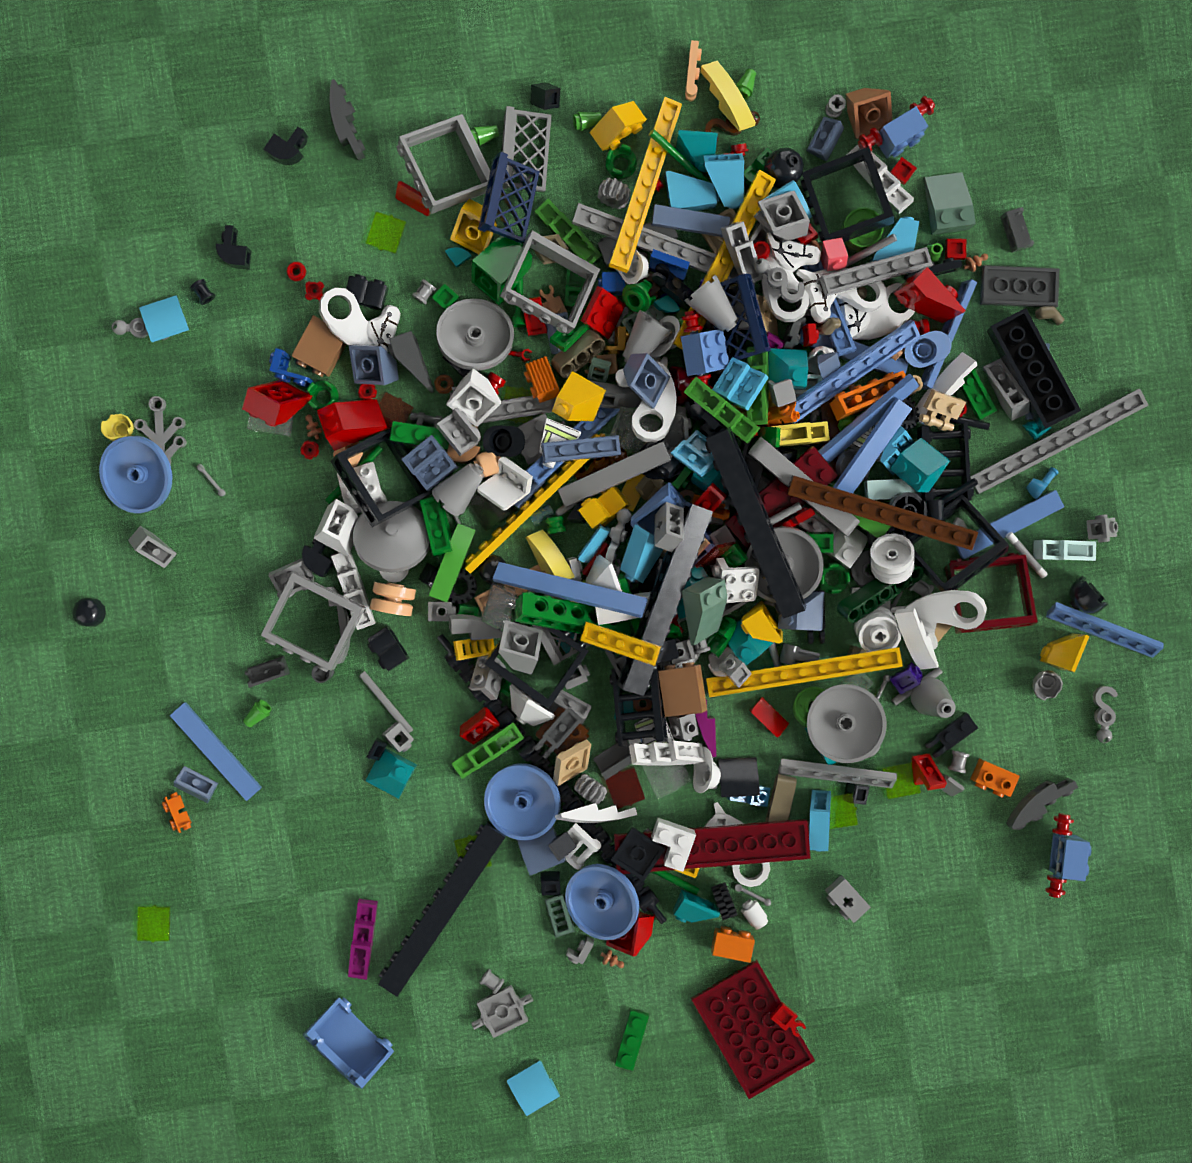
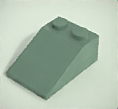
(949, 203)
(704, 607)

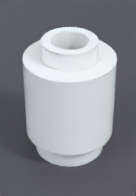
(754, 914)

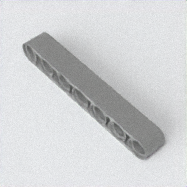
(784, 469)

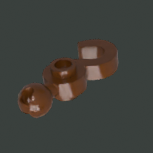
(727, 126)
(599, 464)

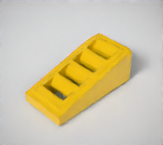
(485, 648)

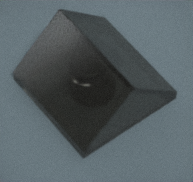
(487, 512)

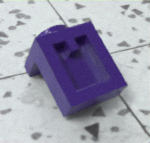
(907, 678)

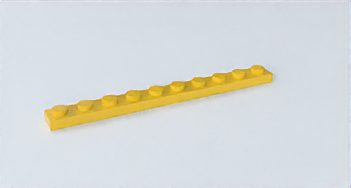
(644, 187)
(722, 262)
(526, 511)
(808, 672)

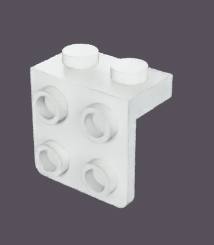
(507, 485)
(739, 581)

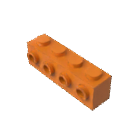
(863, 397)

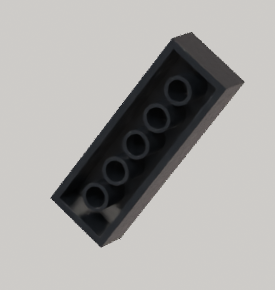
(1033, 369)

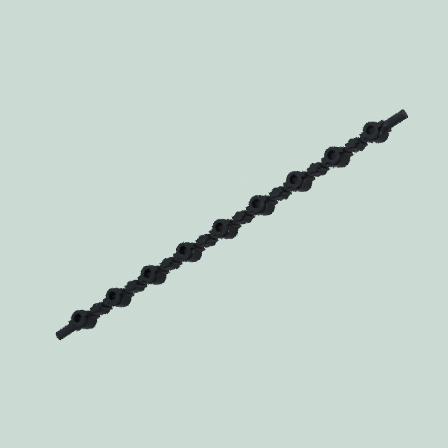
(525, 748)

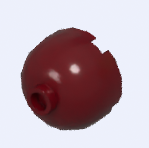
(681, 382)

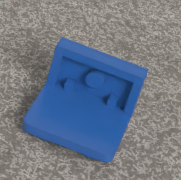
(279, 365)

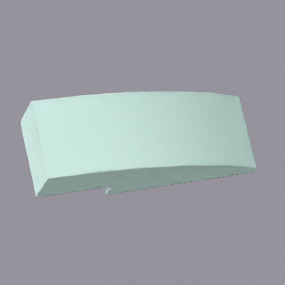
(886, 489)
(1064, 550)

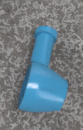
(1037, 486)

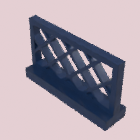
(495, 190)
(753, 316)

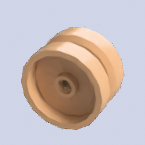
(393, 598)

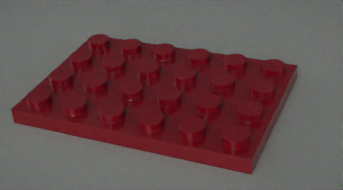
(740, 1022)

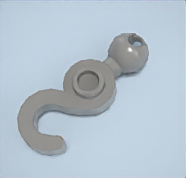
(778, 279)
(136, 327)
(618, 534)
(1104, 714)

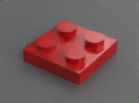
(603, 312)

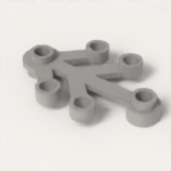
(159, 436)

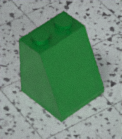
(494, 265)

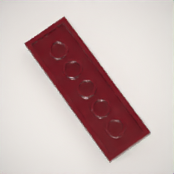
(775, 496)

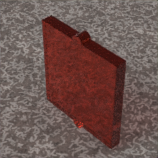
(394, 409)
(716, 552)
(625, 788)

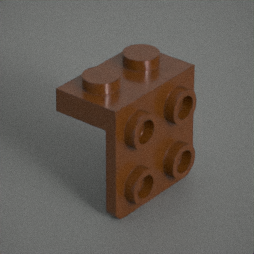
(578, 734)

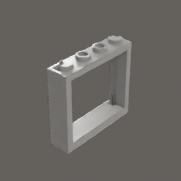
(433, 131)
(563, 258)
(305, 655)

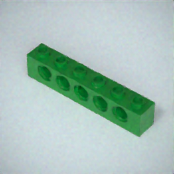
(546, 617)

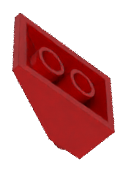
(928, 297)
(274, 402)
(351, 421)

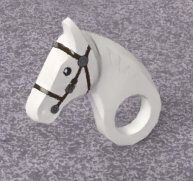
(820, 305)
(355, 328)

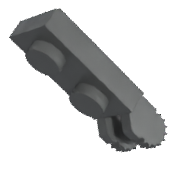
(559, 730)

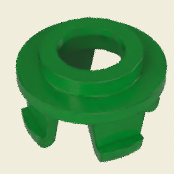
(623, 151)
(642, 299)
(314, 388)
(844, 578)

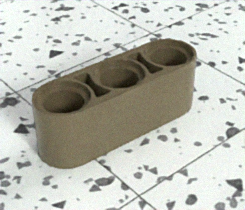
(579, 354)
(781, 798)

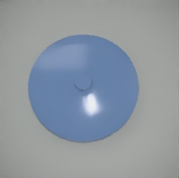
(135, 474)
(522, 801)
(602, 901)

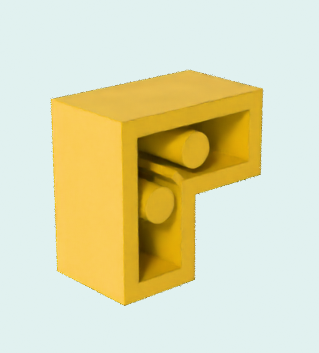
(618, 124)
(604, 508)

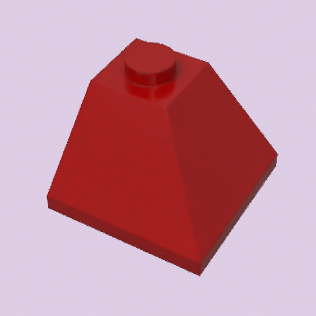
(636, 937)

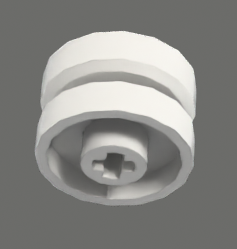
(892, 558)
(878, 630)

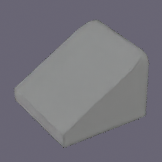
(952, 786)

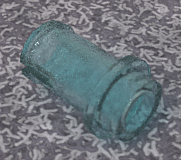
(541, 514)

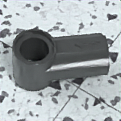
(794, 655)

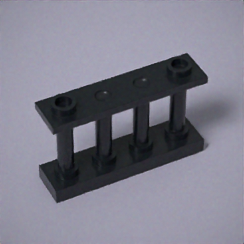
(964, 435)
(657, 713)

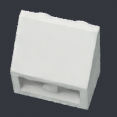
(337, 527)

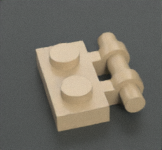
(943, 404)

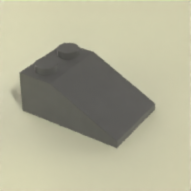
(408, 353)

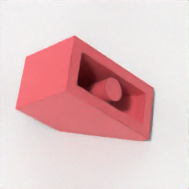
(834, 255)

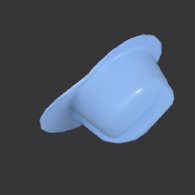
(928, 349)

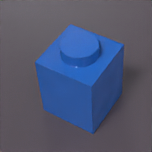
(612, 282)

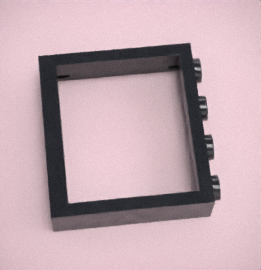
(858, 229)
(357, 488)
(979, 564)
(546, 702)

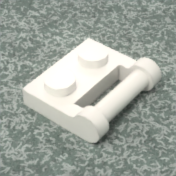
(579, 837)

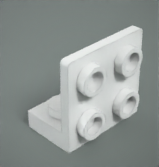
(368, 476)

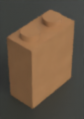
(318, 348)
(682, 689)

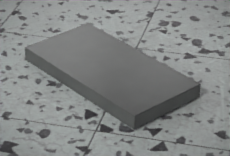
(1019, 286)

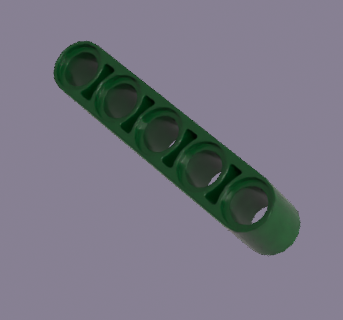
(874, 595)

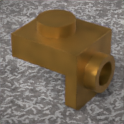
(621, 337)

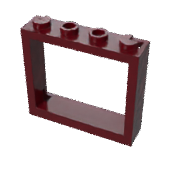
(1029, 617)

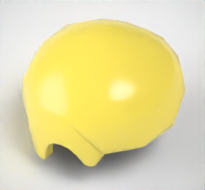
(117, 427)

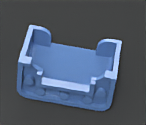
(646, 514)
(348, 1043)

